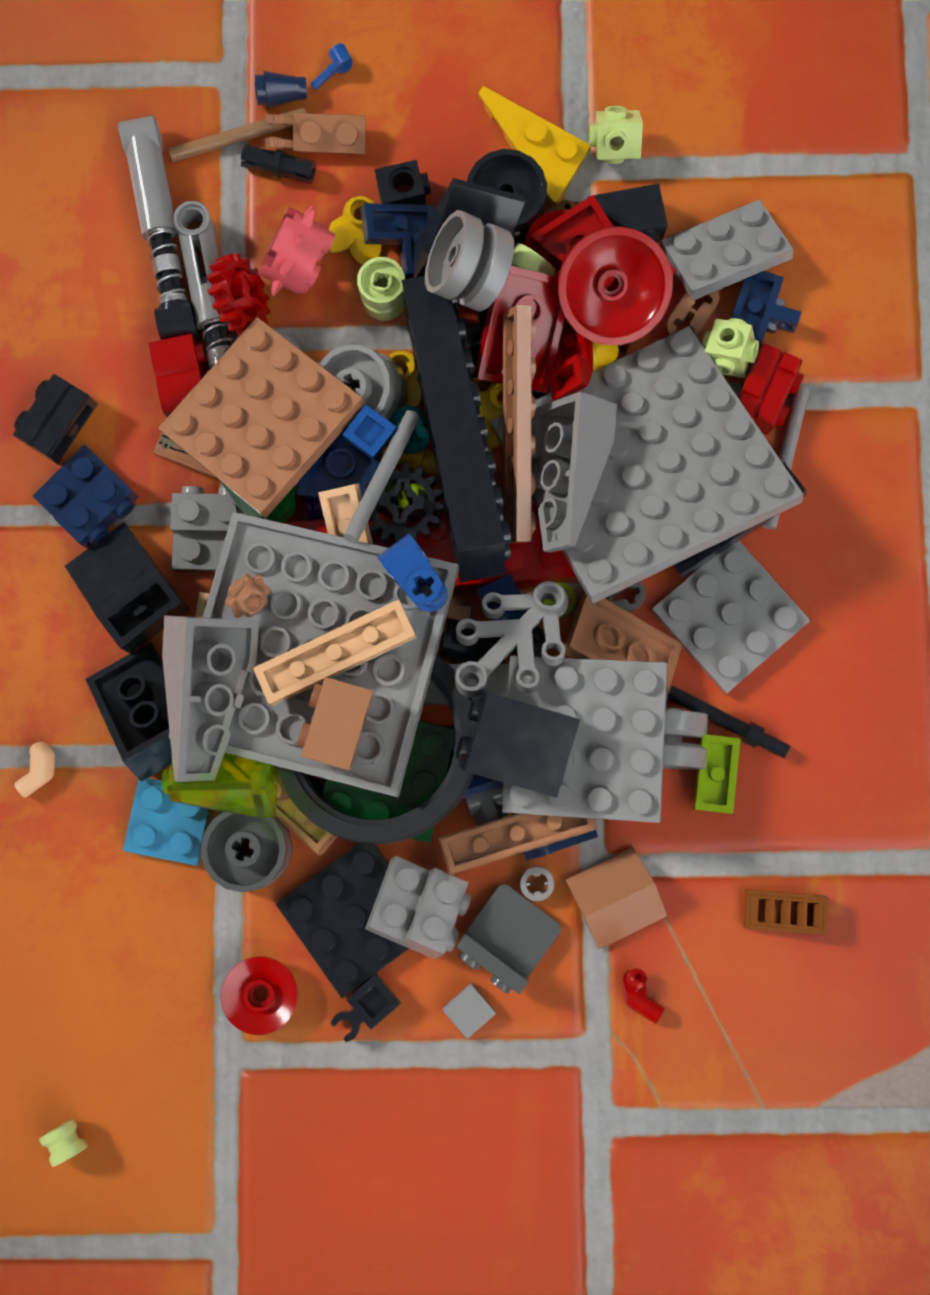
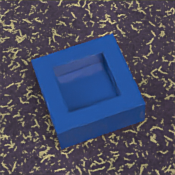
(369, 432)

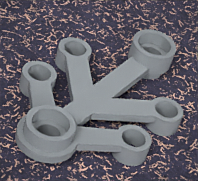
(514, 634)

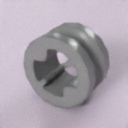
(537, 896)

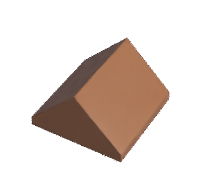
(616, 897)

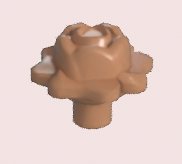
(247, 596)

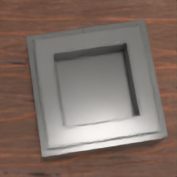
(469, 1010)

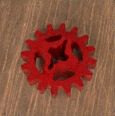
(237, 292)

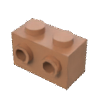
(336, 723)

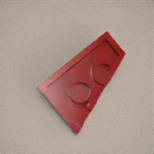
(569, 228)

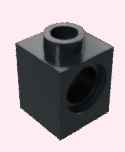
(407, 173)

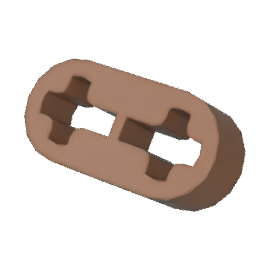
(698, 318)

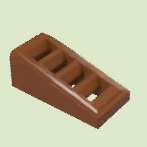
(820, 912)

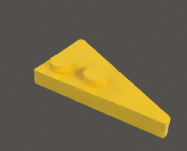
(550, 146)

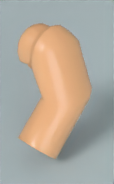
(41, 769)

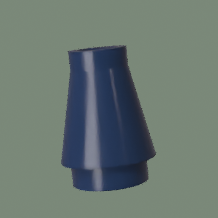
(277, 88)

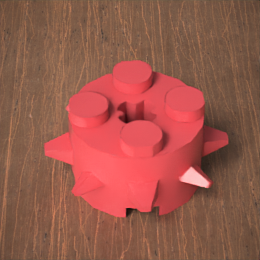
(294, 252)

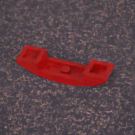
(572, 363)

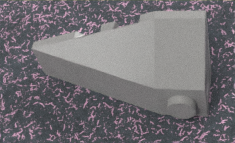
(204, 681)

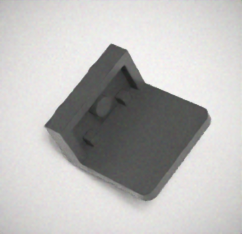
(508, 939)

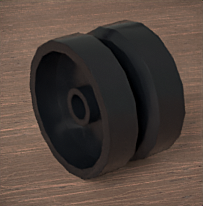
(516, 174)

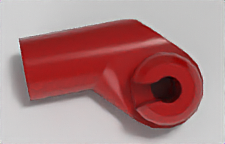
(636, 995)

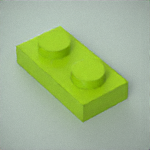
(717, 783)

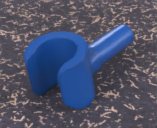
(340, 63)

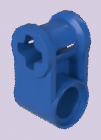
(412, 571)

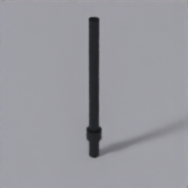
(751, 733)

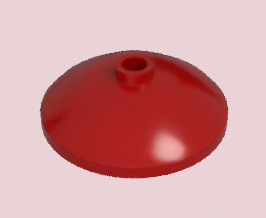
(640, 290)

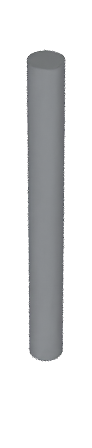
(791, 437)
(381, 476)

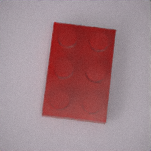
(532, 290)

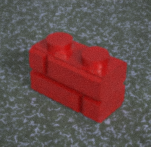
(768, 385)

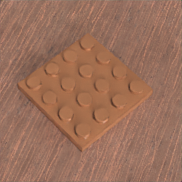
(262, 416)

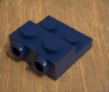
(86, 497)

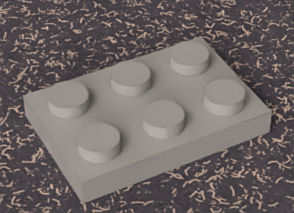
(726, 249)

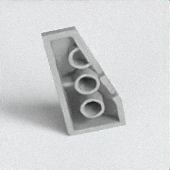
(571, 453)

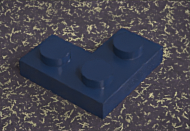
(395, 226)

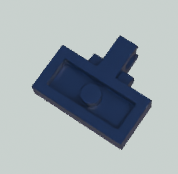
(762, 308)

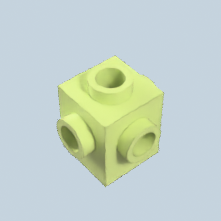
(616, 134)
(731, 346)

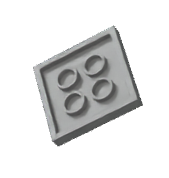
(730, 616)

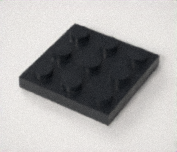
(332, 917)

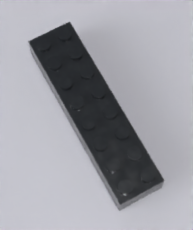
(457, 433)

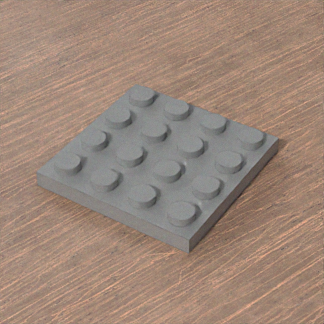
(618, 743)

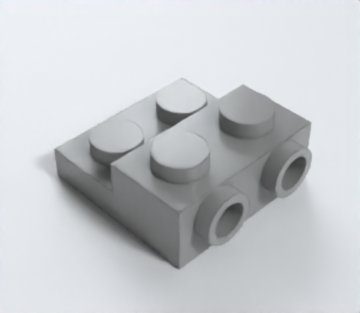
(199, 528)
(419, 908)

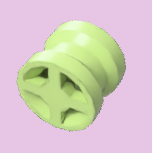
(63, 1142)

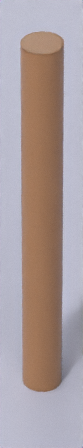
(226, 138)

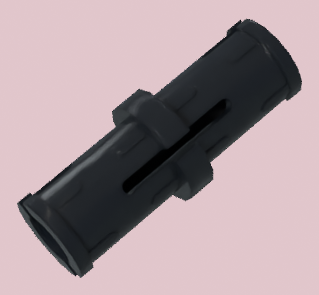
(278, 163)

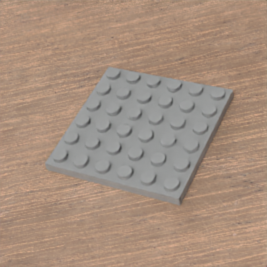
(679, 471)
(315, 588)

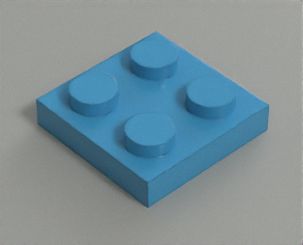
(165, 827)

